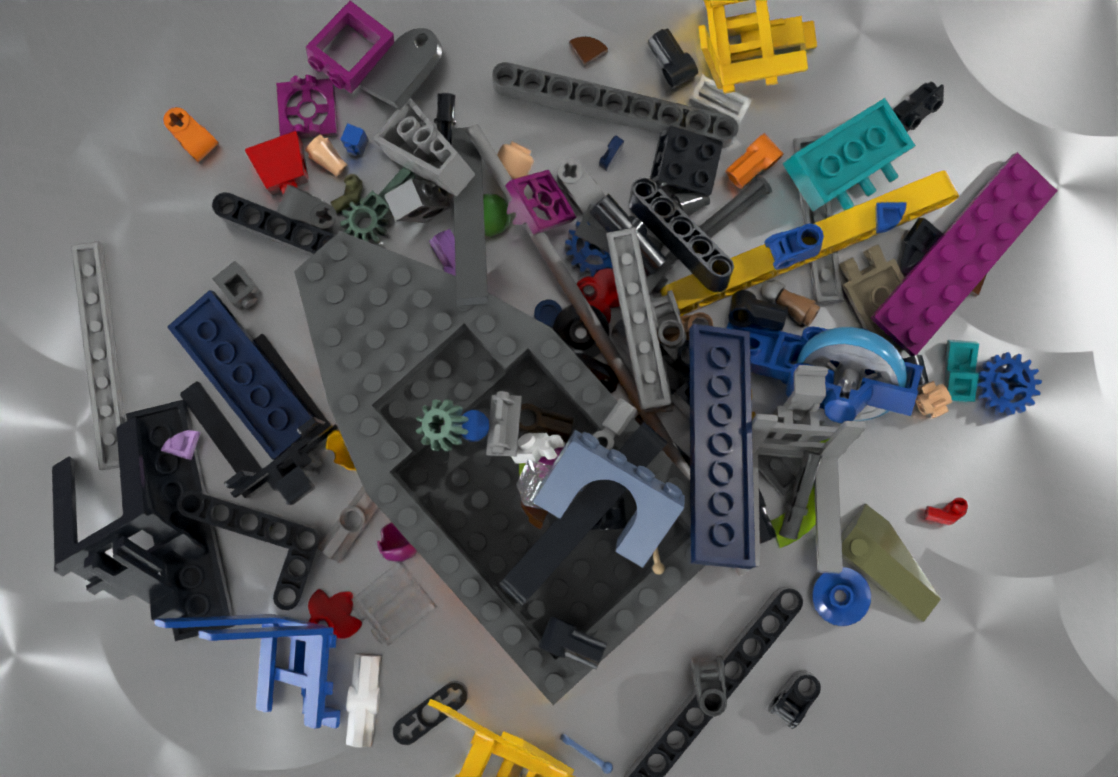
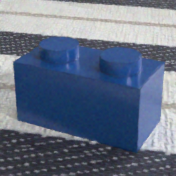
(354, 140)

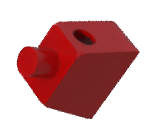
(280, 162)

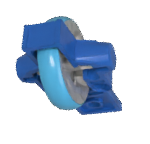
(850, 391)

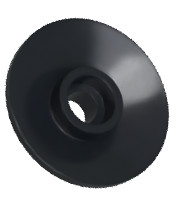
(569, 321)

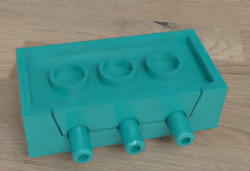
(850, 156)

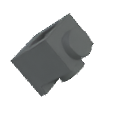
(230, 279)

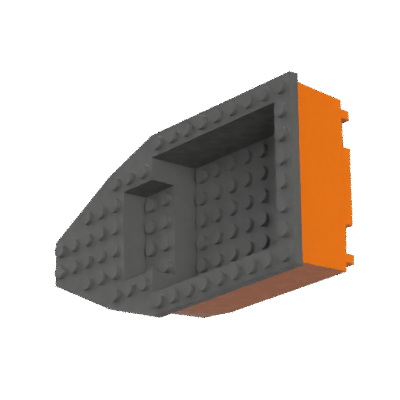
(397, 341)

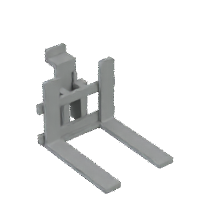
(804, 408)

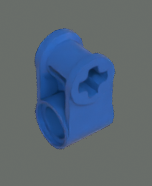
(789, 248)

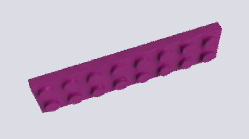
(963, 254)

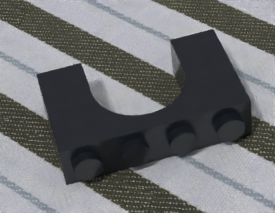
(678, 377)

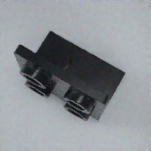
(686, 160)

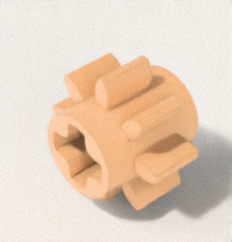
(933, 399)

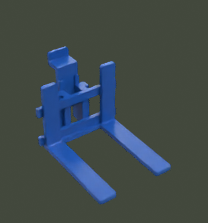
(306, 662)

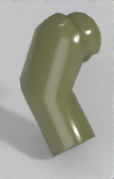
(352, 193)

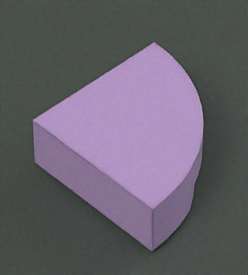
(182, 444)

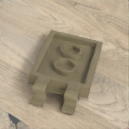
(871, 287)

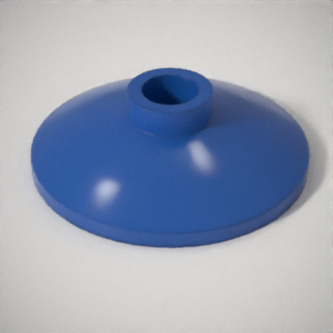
(855, 601)

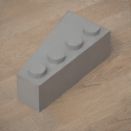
(419, 146)

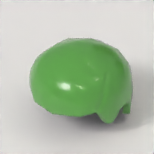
(495, 214)

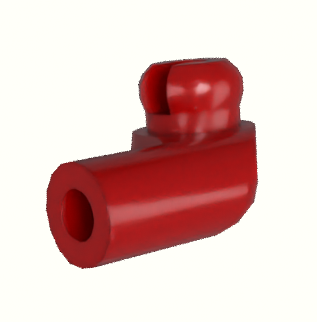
(949, 514)

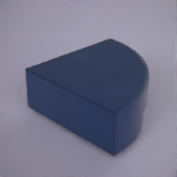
(614, 148)

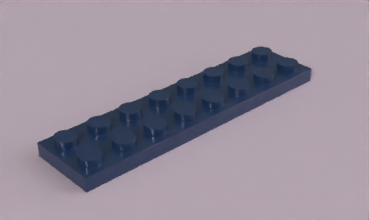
(721, 448)

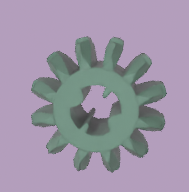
(434, 418)

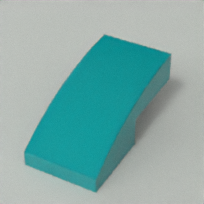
(960, 369)

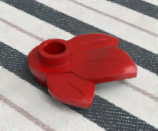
(605, 291)
(334, 612)

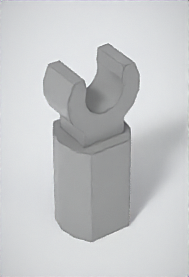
(616, 422)

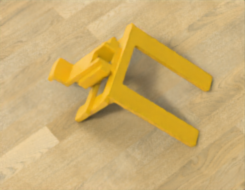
(760, 36)
(514, 750)

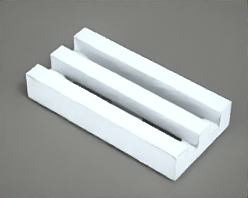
(707, 105)

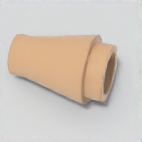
(325, 154)

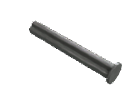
(736, 206)

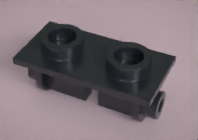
(926, 99)

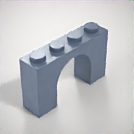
(588, 461)

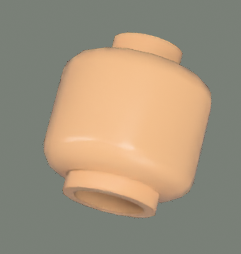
(515, 159)

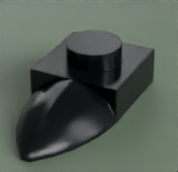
(918, 243)

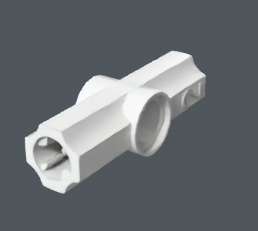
(363, 700)

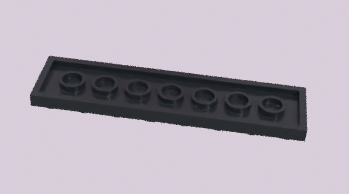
(167, 476)

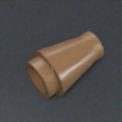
(799, 308)

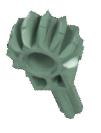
(375, 208)

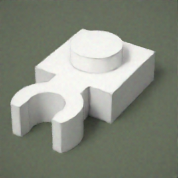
(537, 445)

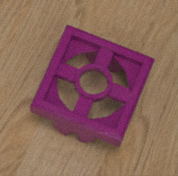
(309, 130)
(543, 184)

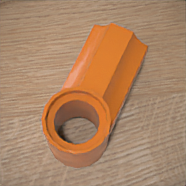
(759, 156)

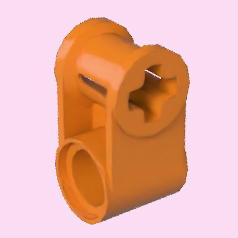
(191, 135)

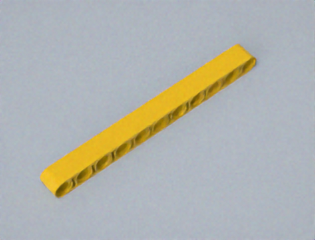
(838, 231)

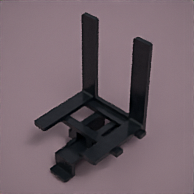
(289, 471)
(131, 567)

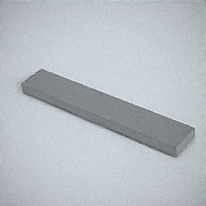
(826, 270)
(638, 319)

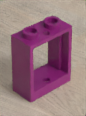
(365, 26)

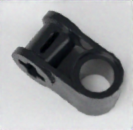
(795, 700)

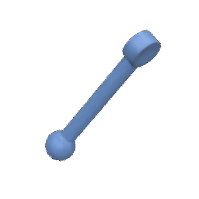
(607, 767)

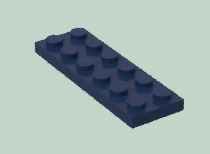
(241, 373)

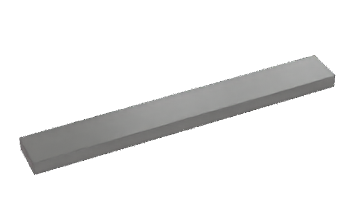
(99, 350)

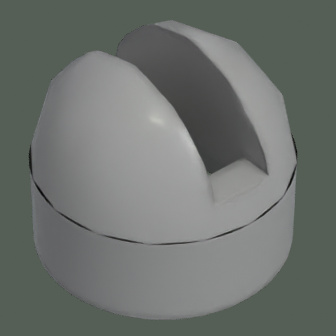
(771, 290)

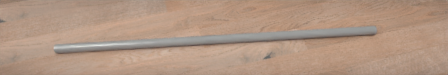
(581, 305)

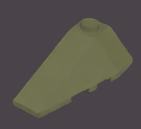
(882, 557)

